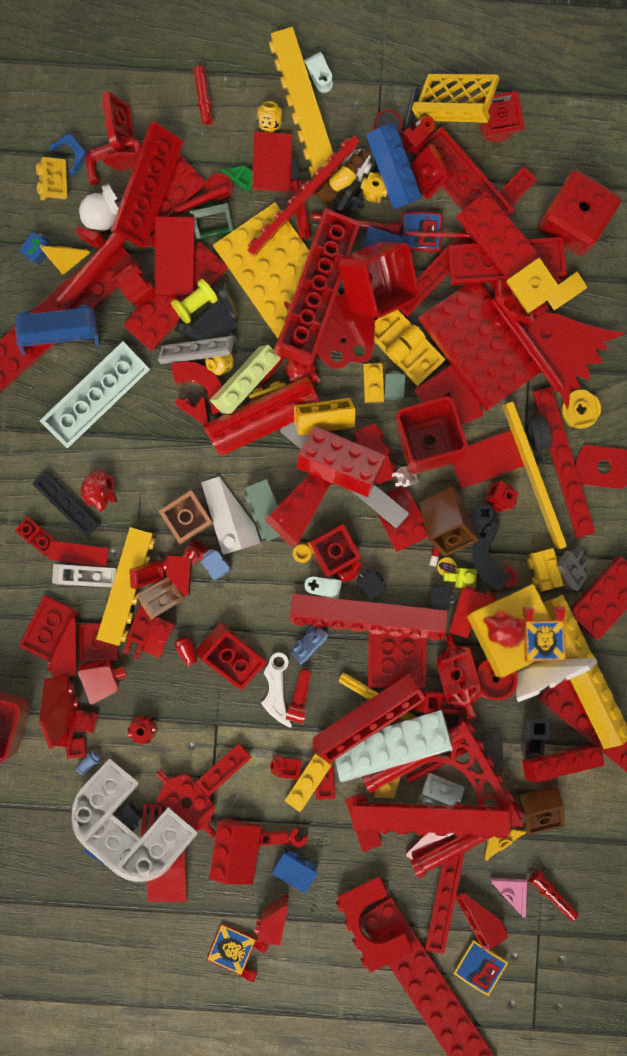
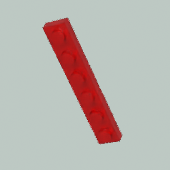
(443, 904)

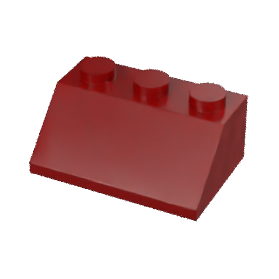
(235, 852)

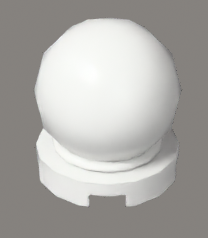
(99, 210)

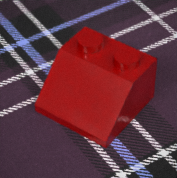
(271, 923)

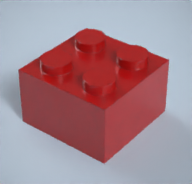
(333, 550)

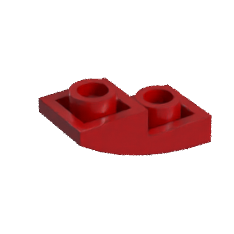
(35, 535)

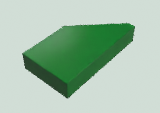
(240, 176)

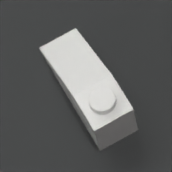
(83, 575)

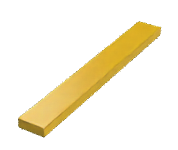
(534, 475)

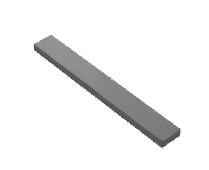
(377, 499)

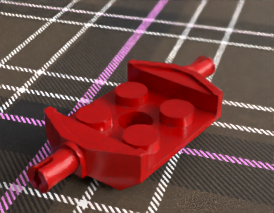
(467, 688)
(182, 786)

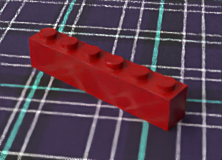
(368, 718)

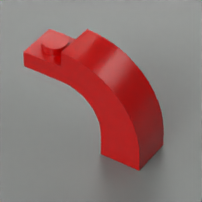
(193, 372)

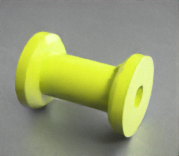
(194, 301)

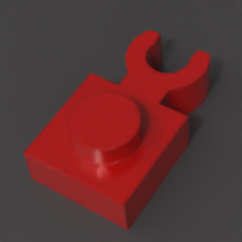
(93, 238)
(195, 551)

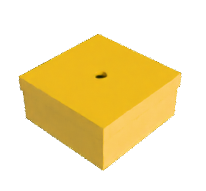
(505, 659)

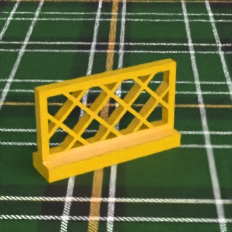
(452, 110)

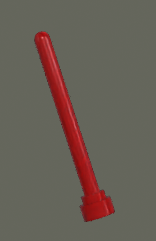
(393, 228)

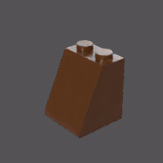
(447, 522)

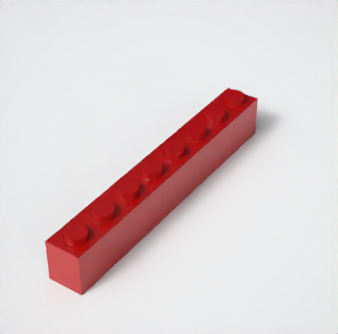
(368, 616)
(432, 819)

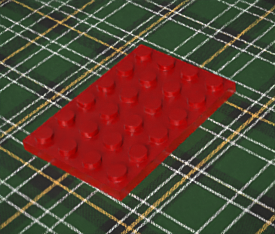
(479, 344)

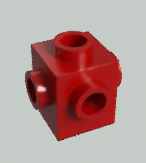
(501, 496)
(147, 725)

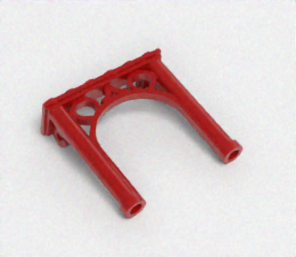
(456, 845)

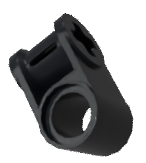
(478, 521)

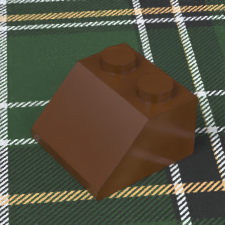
(542, 810)

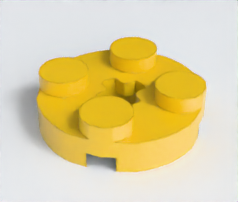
(589, 416)

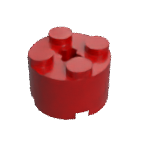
(132, 285)

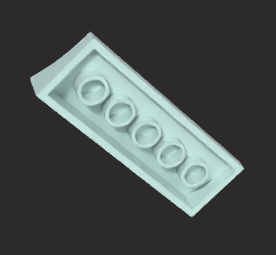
(94, 394)

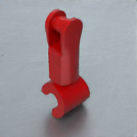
(296, 710)
(283, 837)

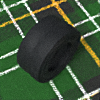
(538, 433)

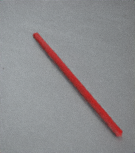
(438, 234)

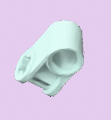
(319, 72)
(326, 587)

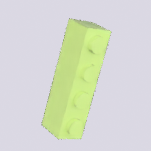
(245, 379)

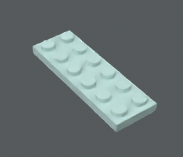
(396, 746)

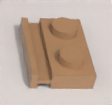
(159, 598)

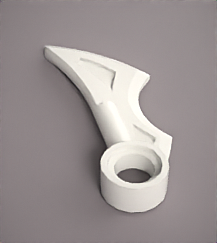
(274, 702)

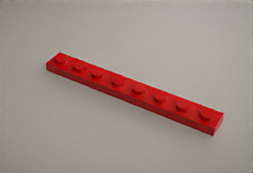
(308, 190)
(564, 465)

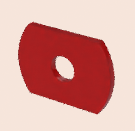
(587, 463)

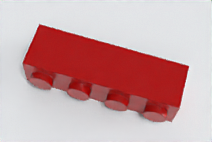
(563, 763)

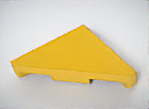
(64, 257)
(495, 845)

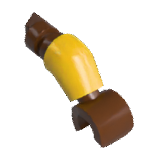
(342, 178)

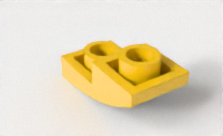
(569, 288)

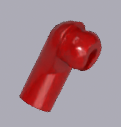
(349, 574)

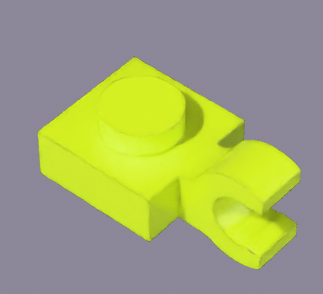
(462, 577)

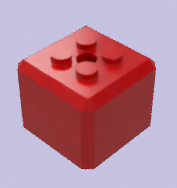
(578, 227)
(379, 279)
(434, 420)
(14, 716)

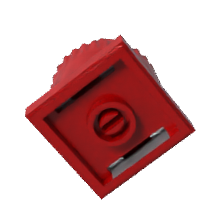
(504, 117)

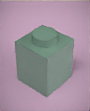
(394, 386)

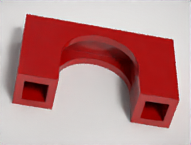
(467, 603)
(375, 953)

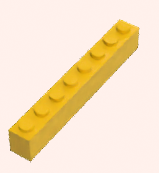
(301, 99)
(591, 685)

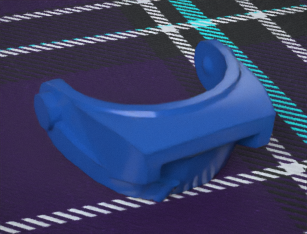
(80, 153)

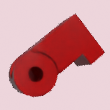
(420, 131)

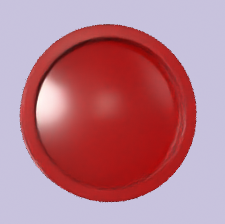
(216, 181)

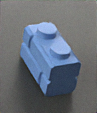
(215, 564)

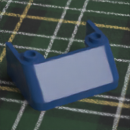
(55, 327)

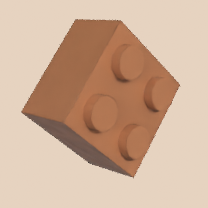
(186, 517)

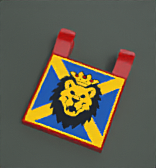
(544, 638)
(232, 950)

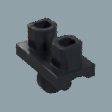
(351, 200)

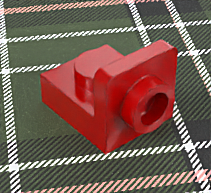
(285, 767)

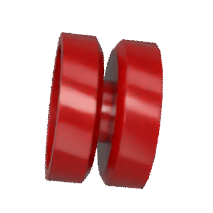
(496, 690)

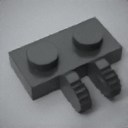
(572, 566)

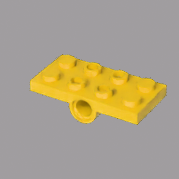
(406, 347)

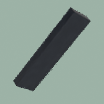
(66, 504)

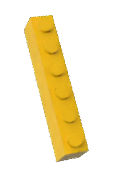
(123, 597)

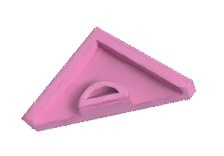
(514, 891)

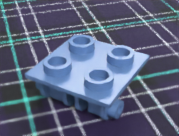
(308, 644)

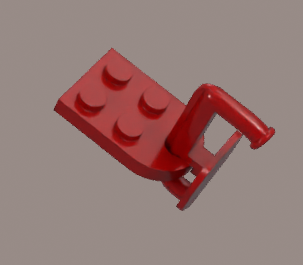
(123, 147)

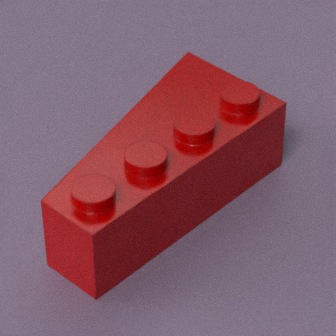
(297, 509)

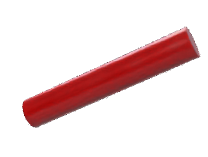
(90, 270)

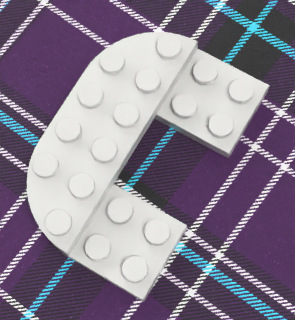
(114, 842)

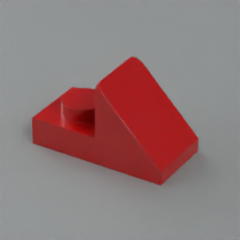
(198, 413)

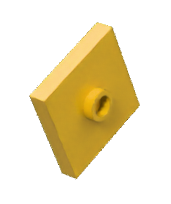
(533, 285)

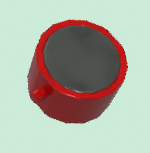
(387, 117)

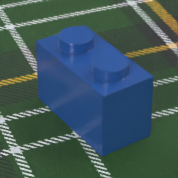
(295, 870)

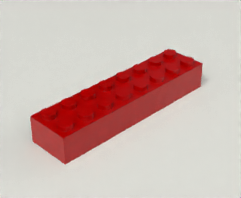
(316, 288)

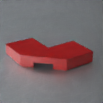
(508, 301)

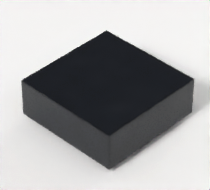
(294, 170)

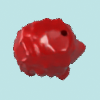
(298, 371)
(98, 490)
(505, 629)

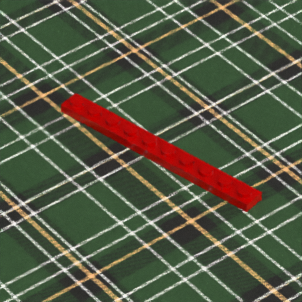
(440, 266)

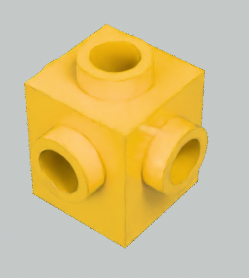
(373, 193)

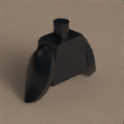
(216, 322)

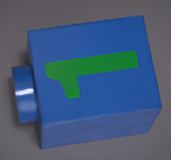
(32, 250)

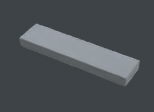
(196, 350)

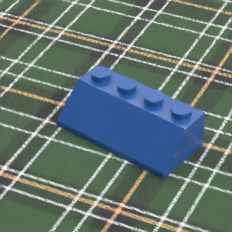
(394, 165)

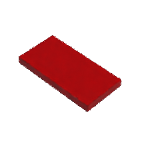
(174, 255)
(488, 460)

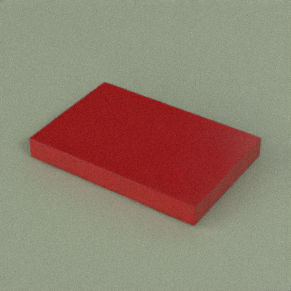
(271, 162)
(46, 627)

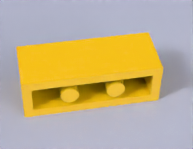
(325, 415)

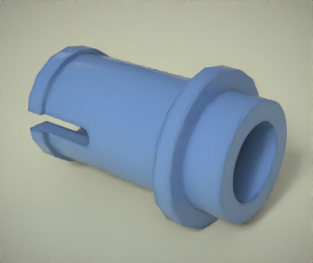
(88, 762)

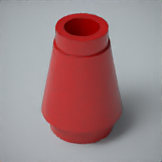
(185, 649)

